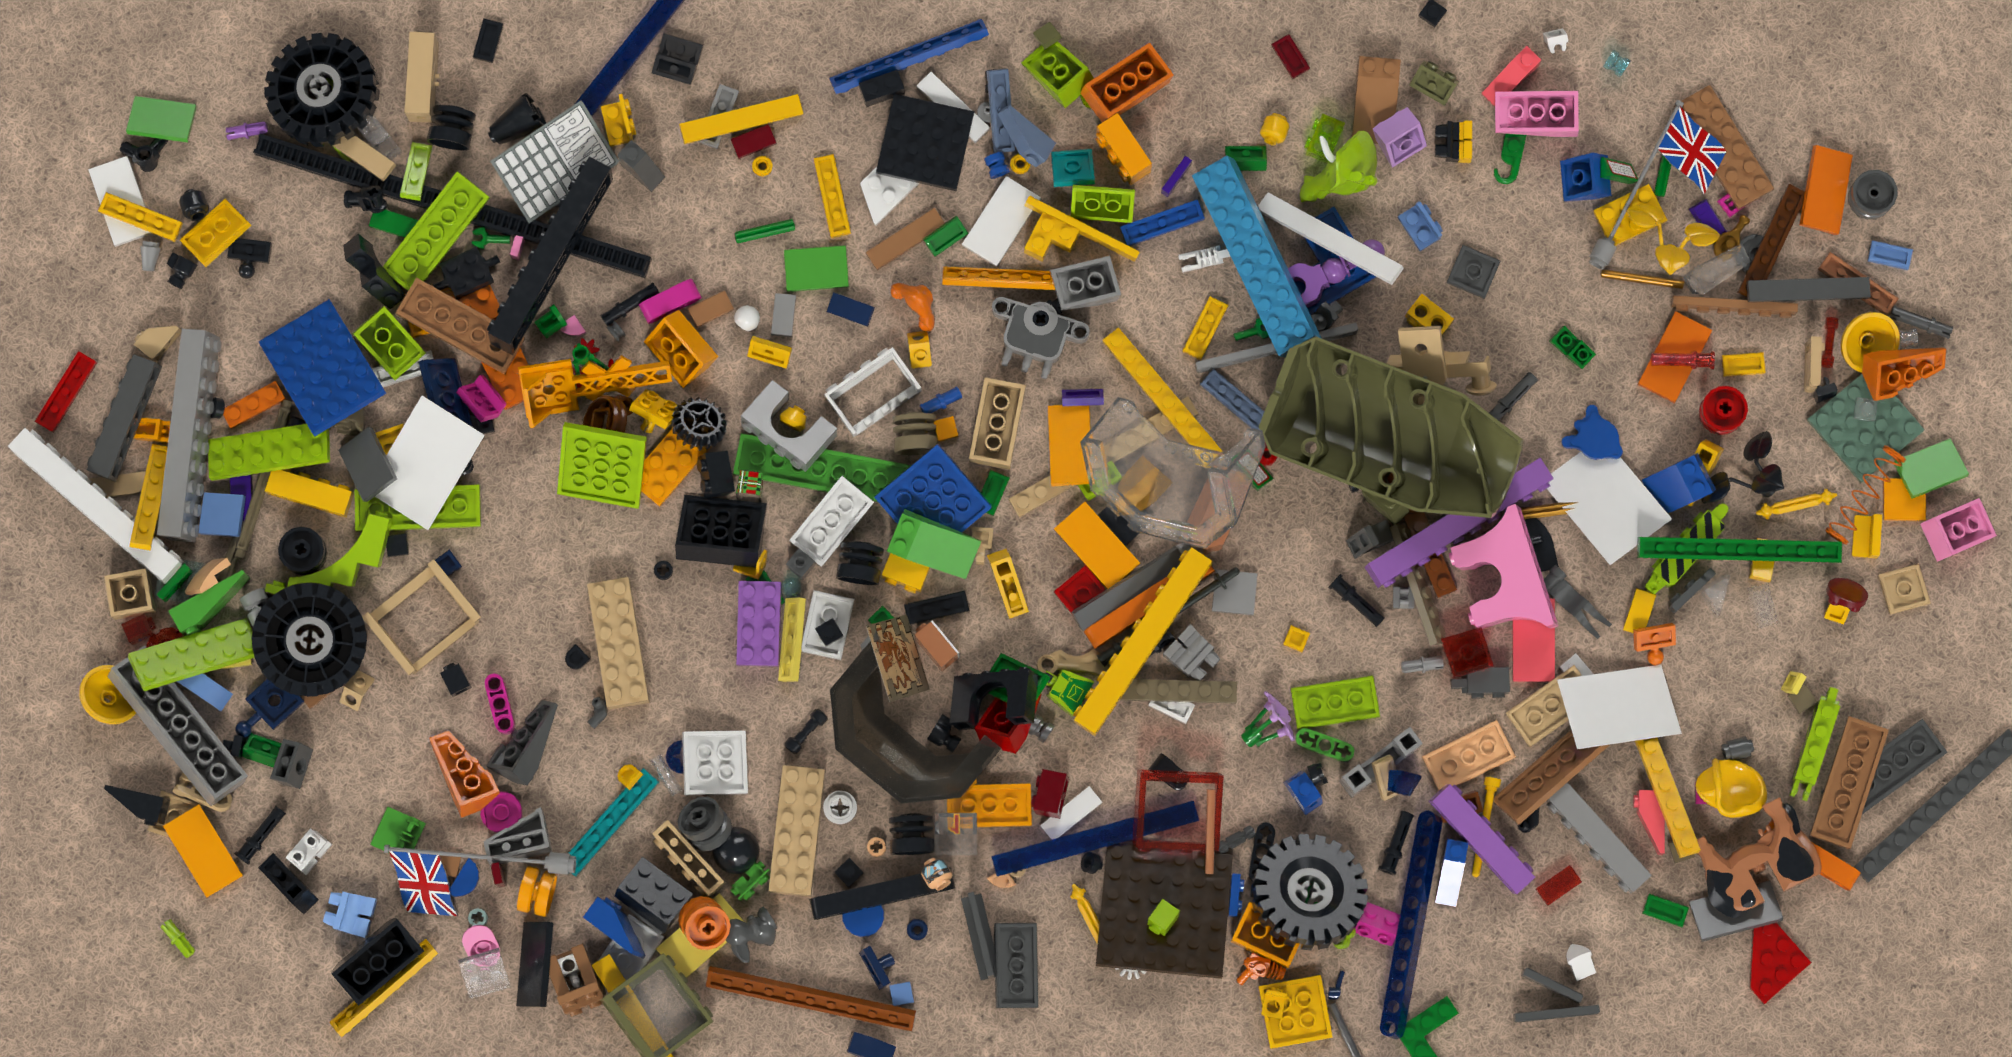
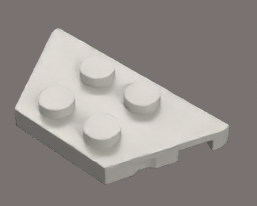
(884, 194)

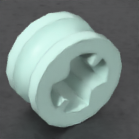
(475, 912)

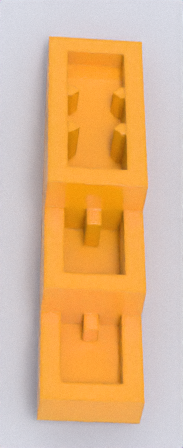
(153, 430)

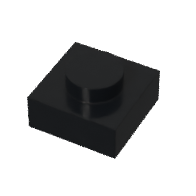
(1432, 13)
(829, 632)
(849, 872)

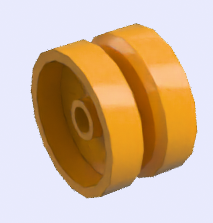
(533, 890)

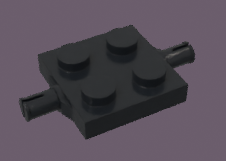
(466, 273)

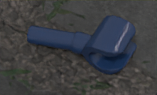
(1334, 993)

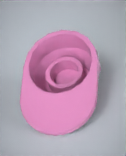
(479, 940)

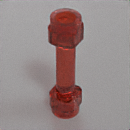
(1831, 325)

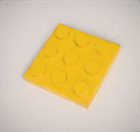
(1304, 1013)

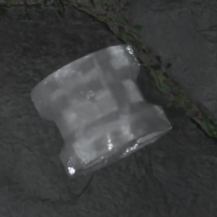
(1908, 338)

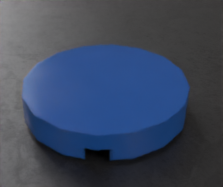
(865, 921)

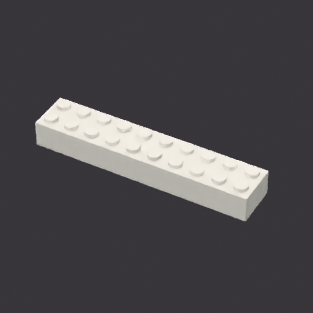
(92, 502)

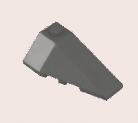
(523, 754)

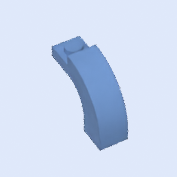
(207, 690)

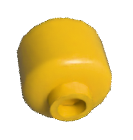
(1274, 129)

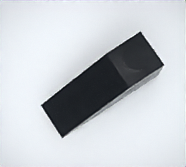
(144, 806)
(288, 883)

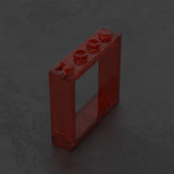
(1174, 776)

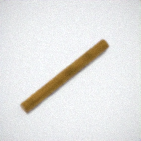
(1642, 279)

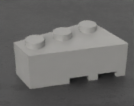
(521, 840)

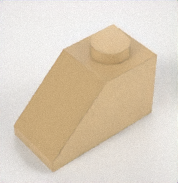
(156, 341)

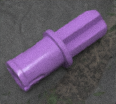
(247, 130)

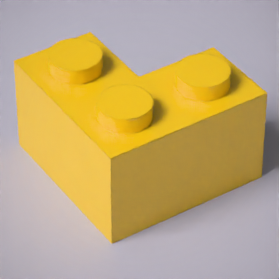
(1048, 232)

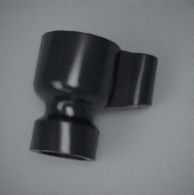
(182, 269)
(941, 734)

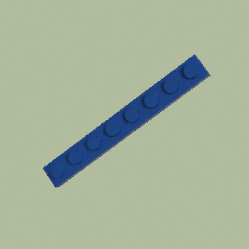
(914, 54)

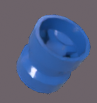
(996, 165)

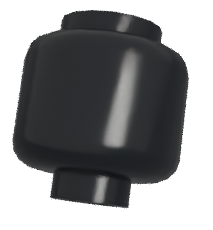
(194, 204)

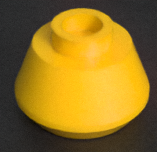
(794, 418)

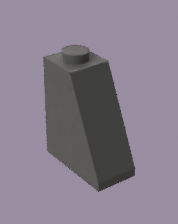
(640, 166)

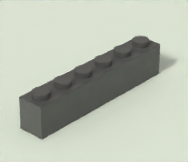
(124, 417)

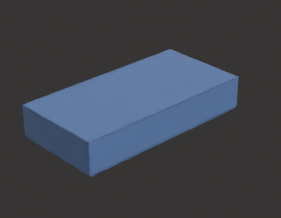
(1890, 255)

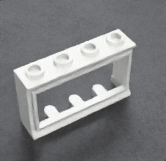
(866, 370)

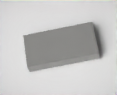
(783, 315)

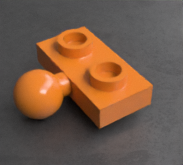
(1654, 638)

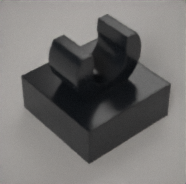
(1825, 392)
(235, 746)

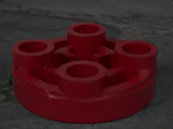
(1846, 593)

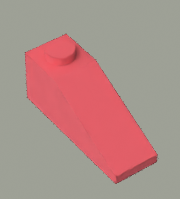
(1513, 74)
(1651, 818)

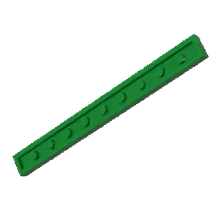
(1739, 549)

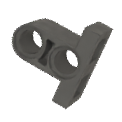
(1370, 538)

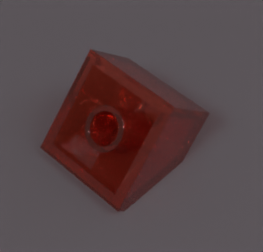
(1466, 652)

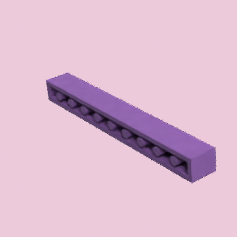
(1452, 529)

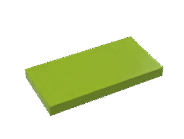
(1335, 702)

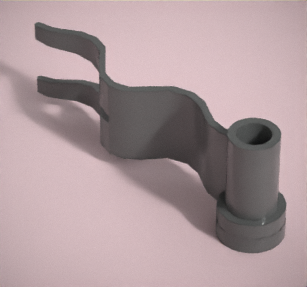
(1572, 600)

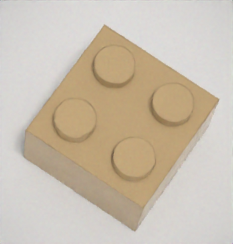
(130, 594)

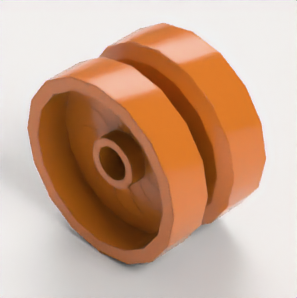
(704, 923)

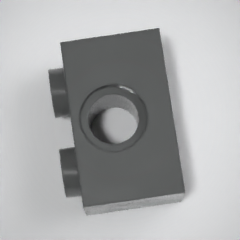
(291, 763)

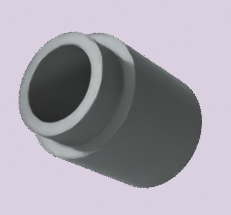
(1737, 749)

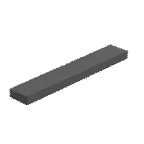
(1808, 289)
(1126, 589)

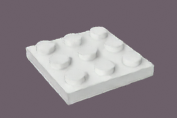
(714, 762)

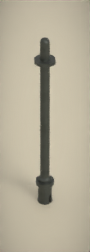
(1105, 656)

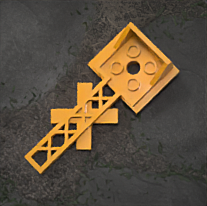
(562, 397)

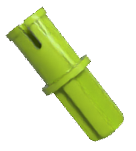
(178, 938)

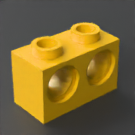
(1433, 313)

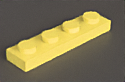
(791, 639)

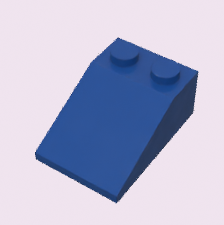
(1680, 483)
(609, 919)

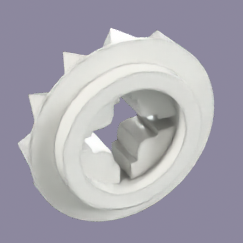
(847, 800)

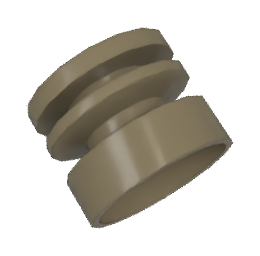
(914, 429)

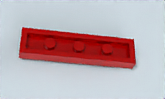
(66, 392)

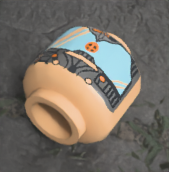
(936, 874)

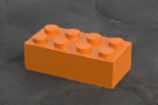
(1127, 83)

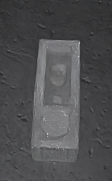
(1716, 270)

